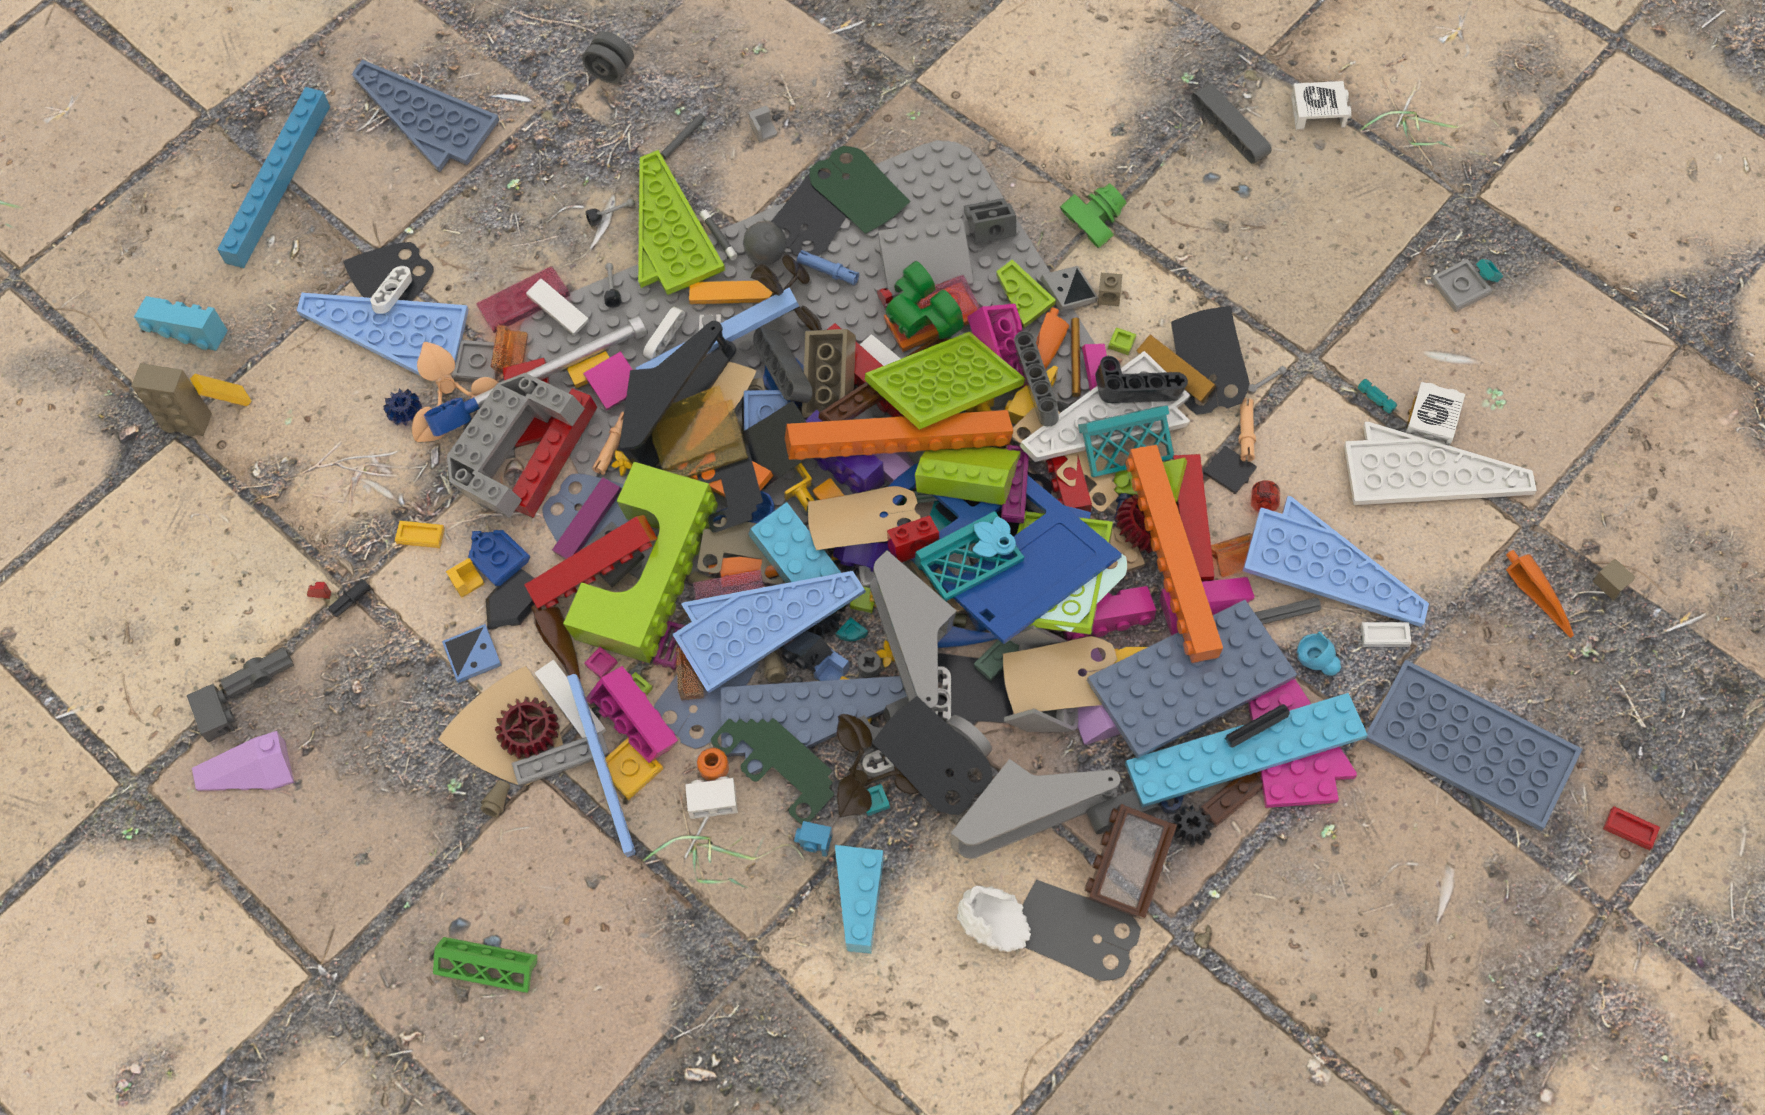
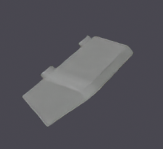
(1033, 720)

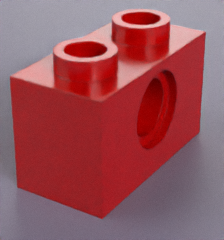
(911, 537)

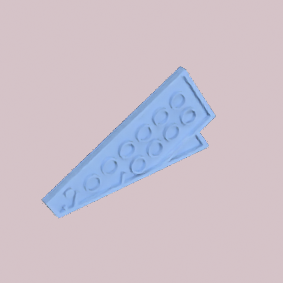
(393, 334)
(1313, 557)
(746, 626)

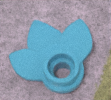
(990, 538)

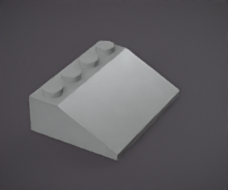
(935, 245)

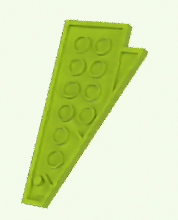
(670, 235)

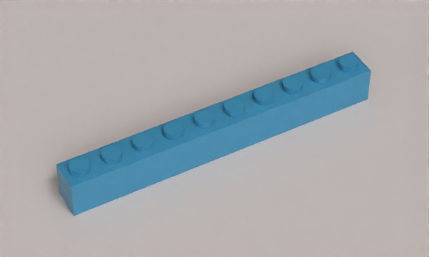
(273, 178)

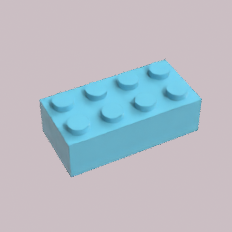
(790, 547)

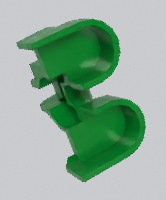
(905, 312)

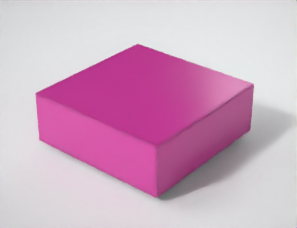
(600, 662)

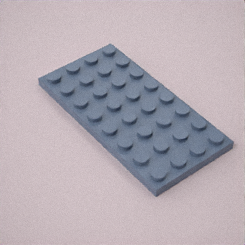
(1165, 696)
(1473, 745)

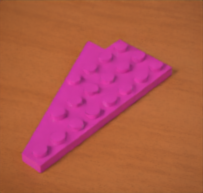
(1306, 779)

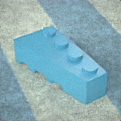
(181, 322)
(859, 892)

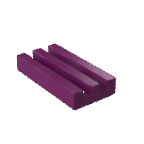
(666, 662)

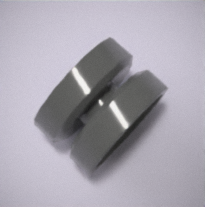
(607, 57)

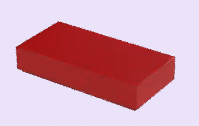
(1631, 828)

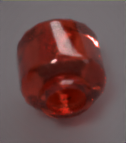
(1265, 495)

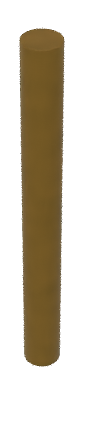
(1075, 357)

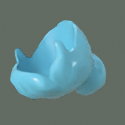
(1318, 646)

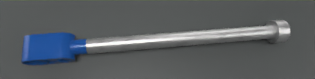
(457, 412)

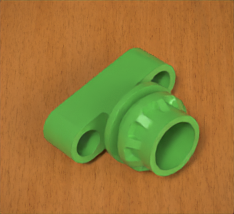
(1091, 216)

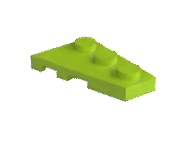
(1025, 292)
(1174, 470)

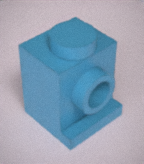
(814, 837)

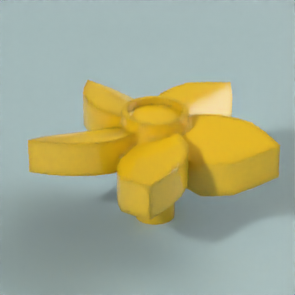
(622, 462)
(886, 654)

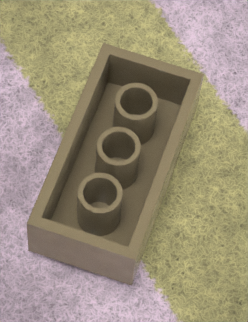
(828, 367)
(171, 399)

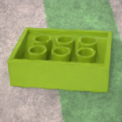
(968, 473)

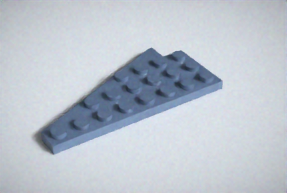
(429, 118)
(805, 708)

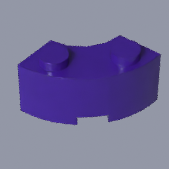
(861, 554)

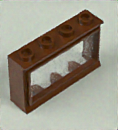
(1130, 861)

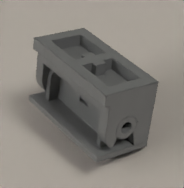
(211, 712)

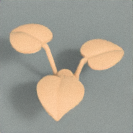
(436, 365)

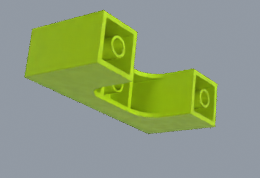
(637, 618)

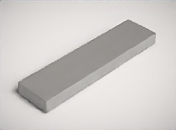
(555, 760)

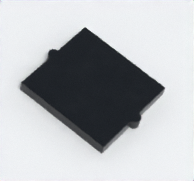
(1230, 470)

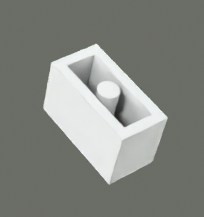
(711, 798)

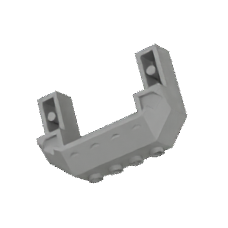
(495, 433)

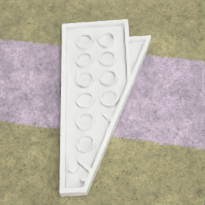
(1065, 437)
(1408, 468)

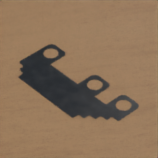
(740, 492)

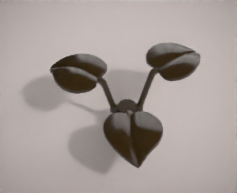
(770, 280)
(851, 791)

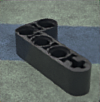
(1137, 387)

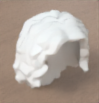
(994, 918)

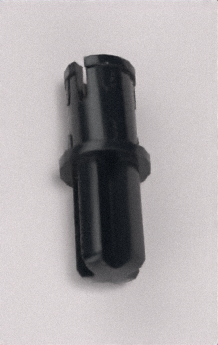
(349, 598)

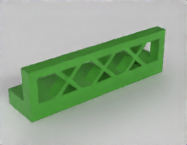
(480, 955)

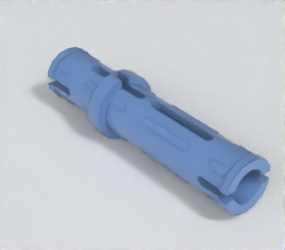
(835, 270)

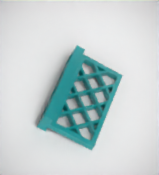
(1119, 423)
(956, 543)

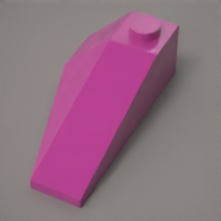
(996, 329)
(1220, 596)

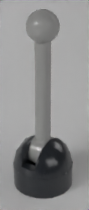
(595, 216)
(612, 293)

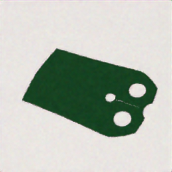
(866, 196)

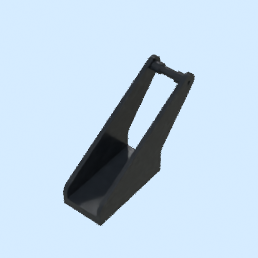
(676, 378)

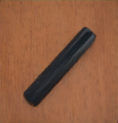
(1257, 725)

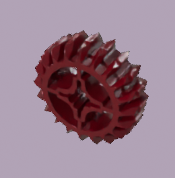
(1132, 525)
(509, 732)

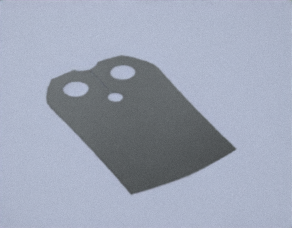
(1065, 928)

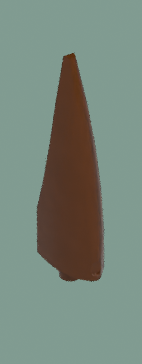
(556, 636)

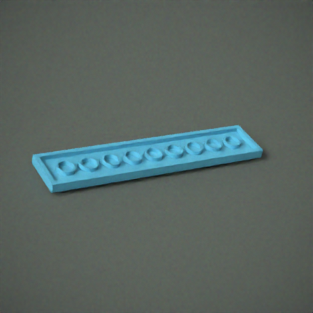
(1212, 761)

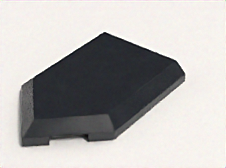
(509, 602)

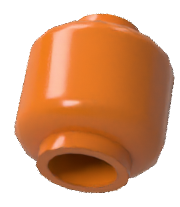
(712, 764)

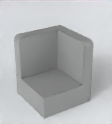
(761, 124)

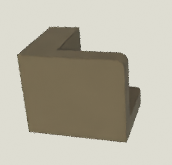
(1613, 579)

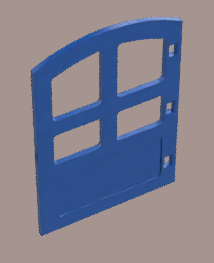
(1058, 560)

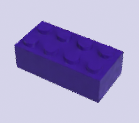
(858, 472)

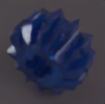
(402, 406)

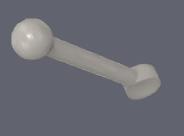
(1252, 388)

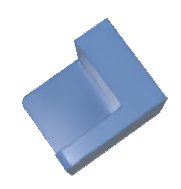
(831, 668)

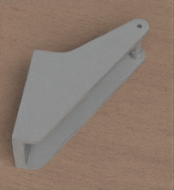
(913, 623)
(1026, 804)

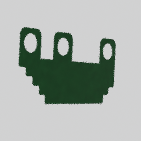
(785, 753)

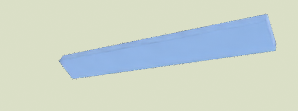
(743, 322)
(601, 765)

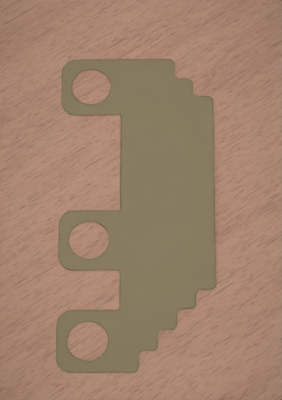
(733, 541)

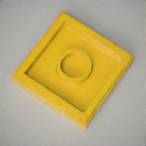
(630, 770)

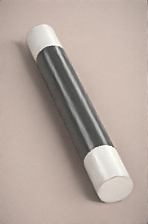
(718, 235)

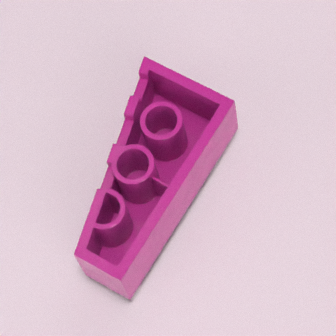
(1120, 612)
(632, 714)

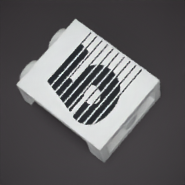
(1320, 101)
(1435, 413)

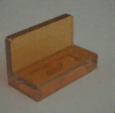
(508, 348)
(1231, 554)
(688, 682)

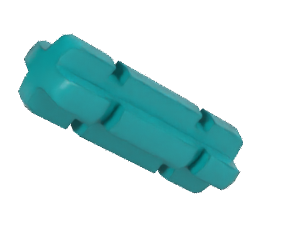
(1377, 396)

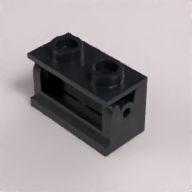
(806, 651)

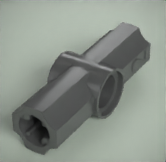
(257, 672)

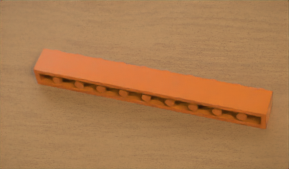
(896, 435)
(1174, 554)

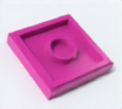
(610, 380)

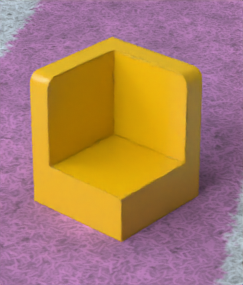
(465, 577)

